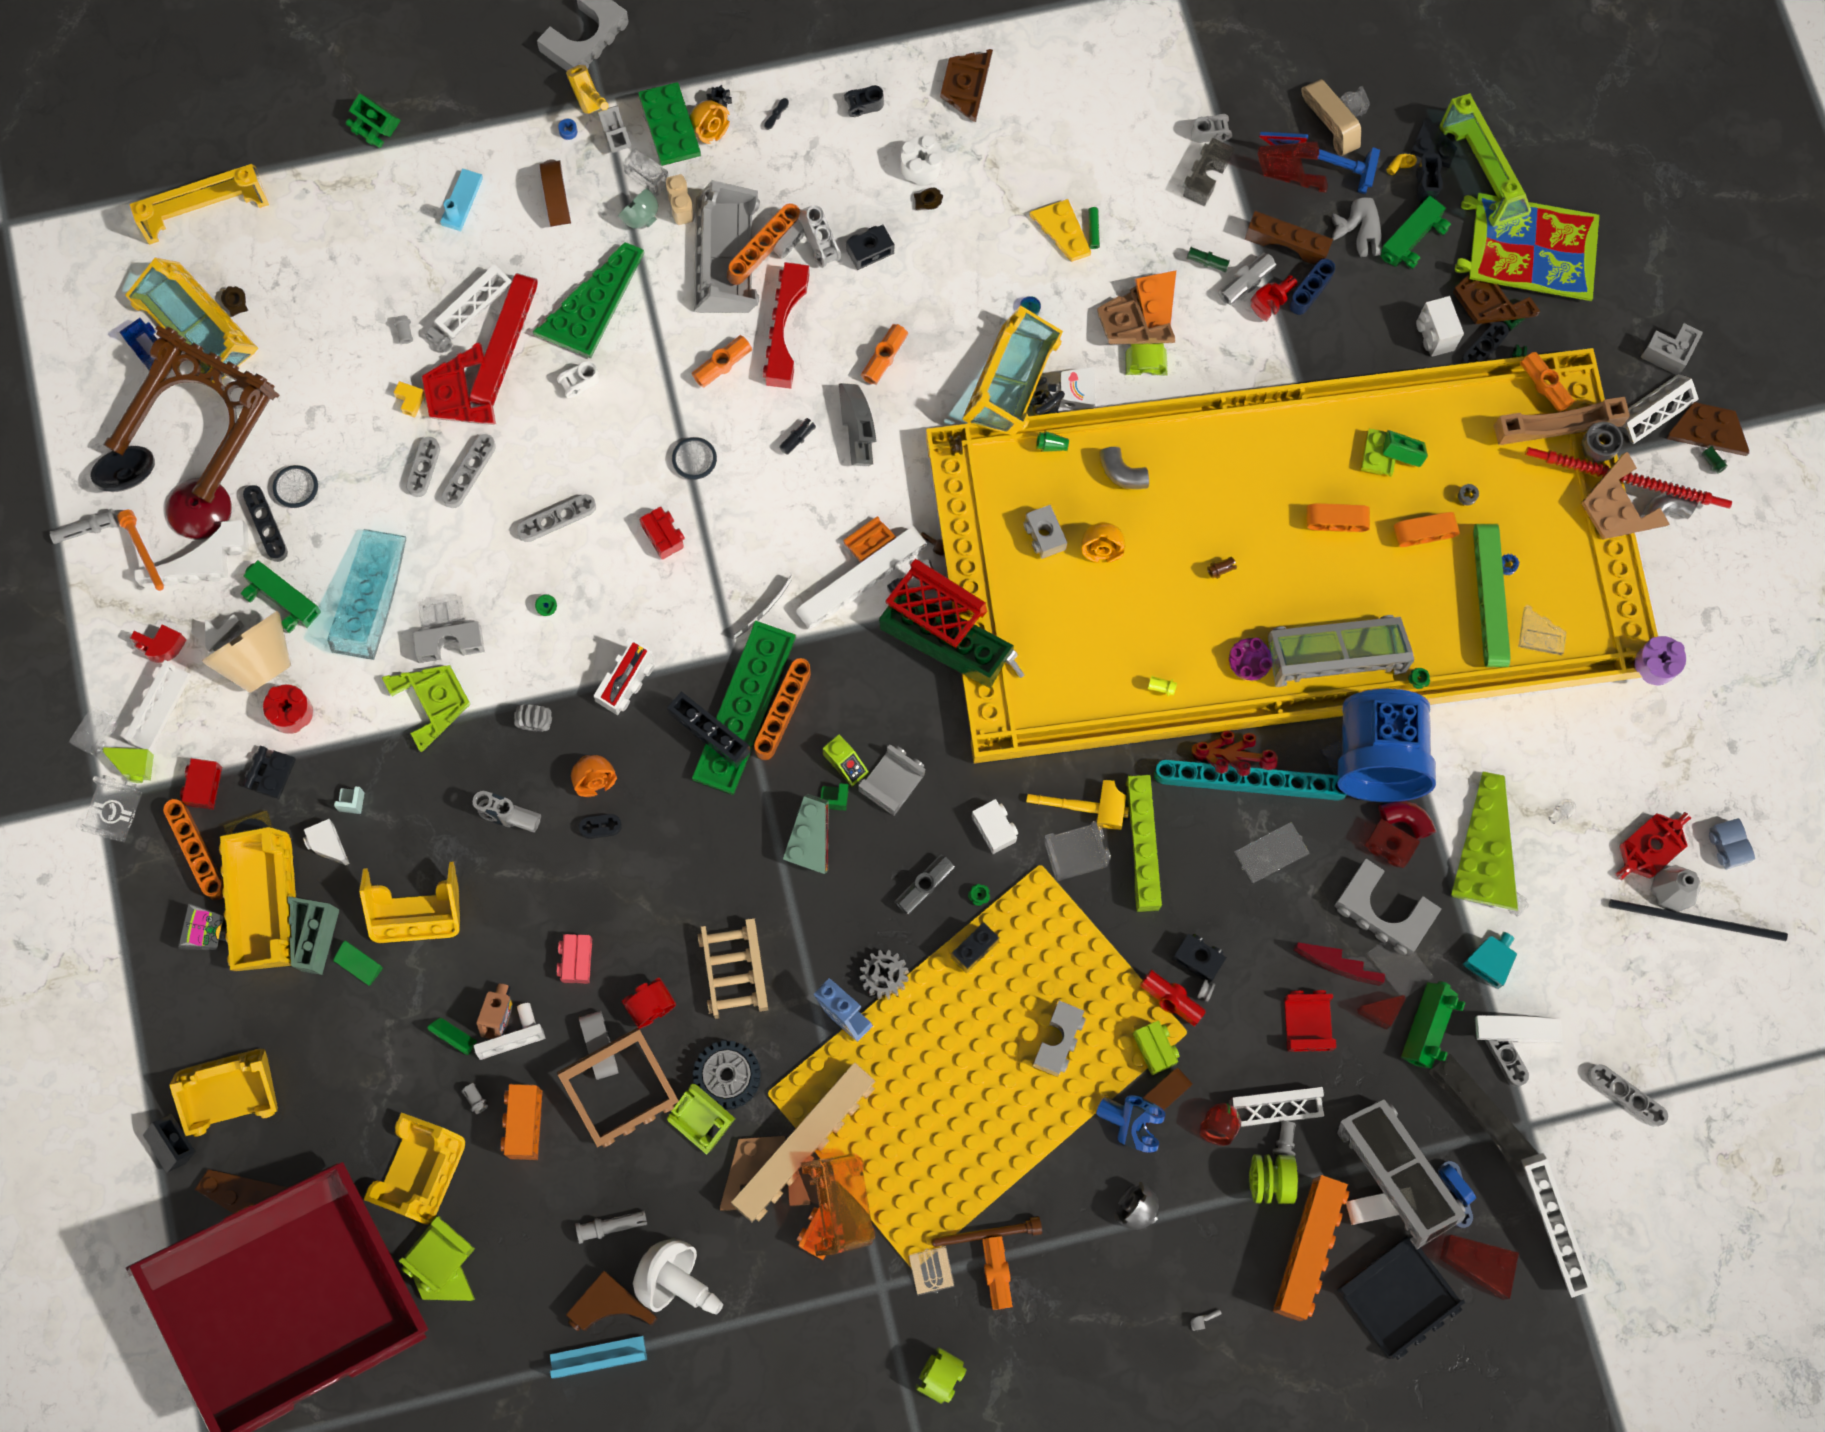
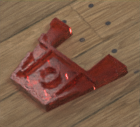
(1285, 163)

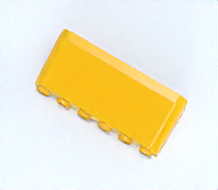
(256, 892)

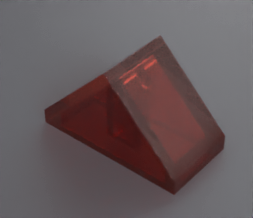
(1382, 1012)

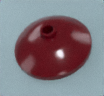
(200, 520)

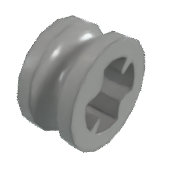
(1206, 990)

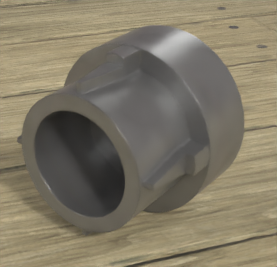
(1608, 435)

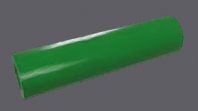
(1094, 238)

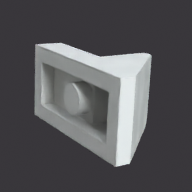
(218, 638)

